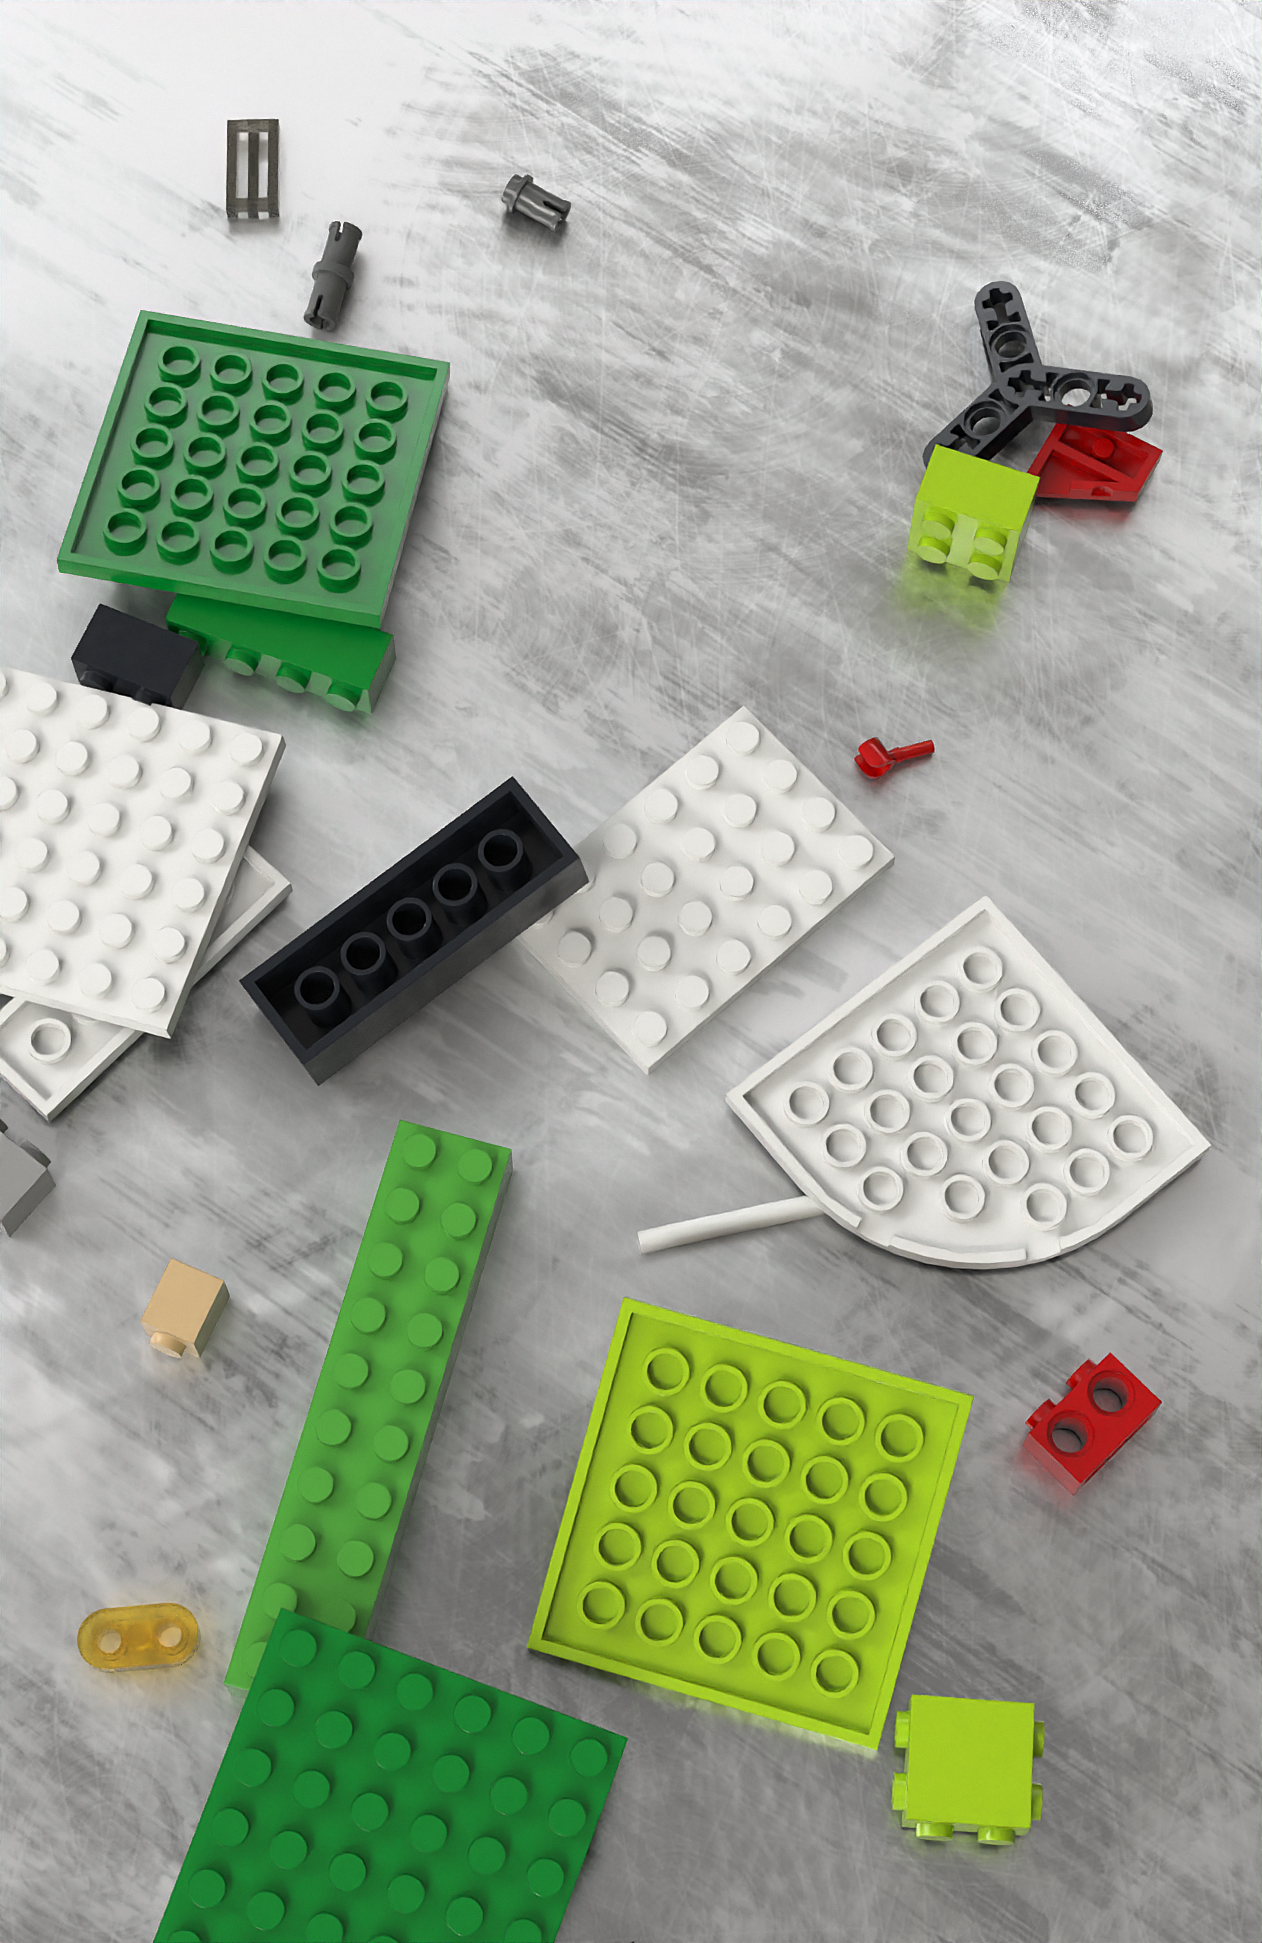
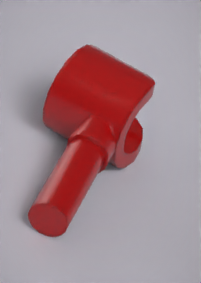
(877, 760)

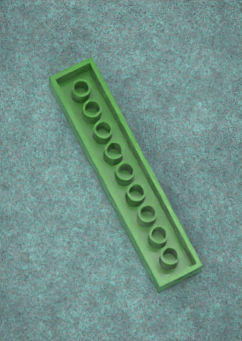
(379, 1390)

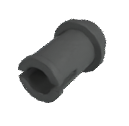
(535, 202)

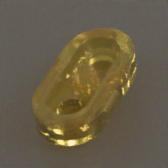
(140, 1637)

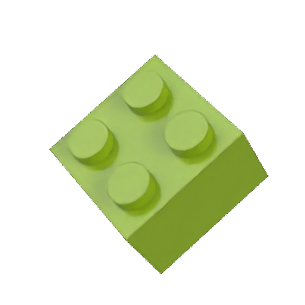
(972, 513)

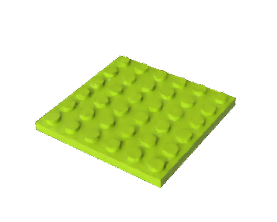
(750, 1522)

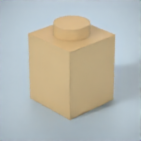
(184, 1310)

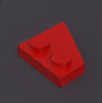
(1093, 464)

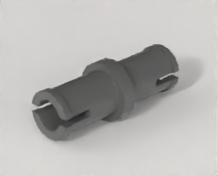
(333, 275)

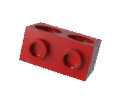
(1099, 1430)

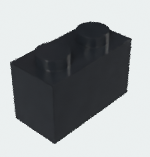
(137, 659)

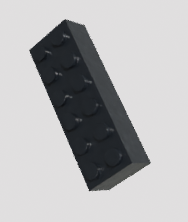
(415, 930)

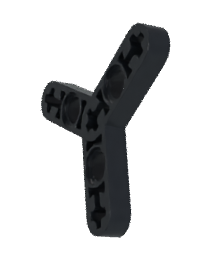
(1027, 369)

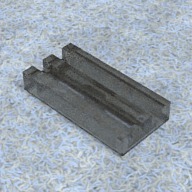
(253, 203)

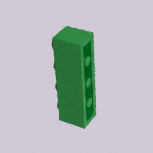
(296, 650)

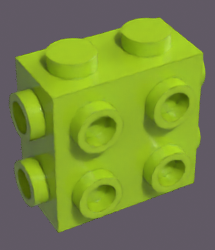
(968, 1768)

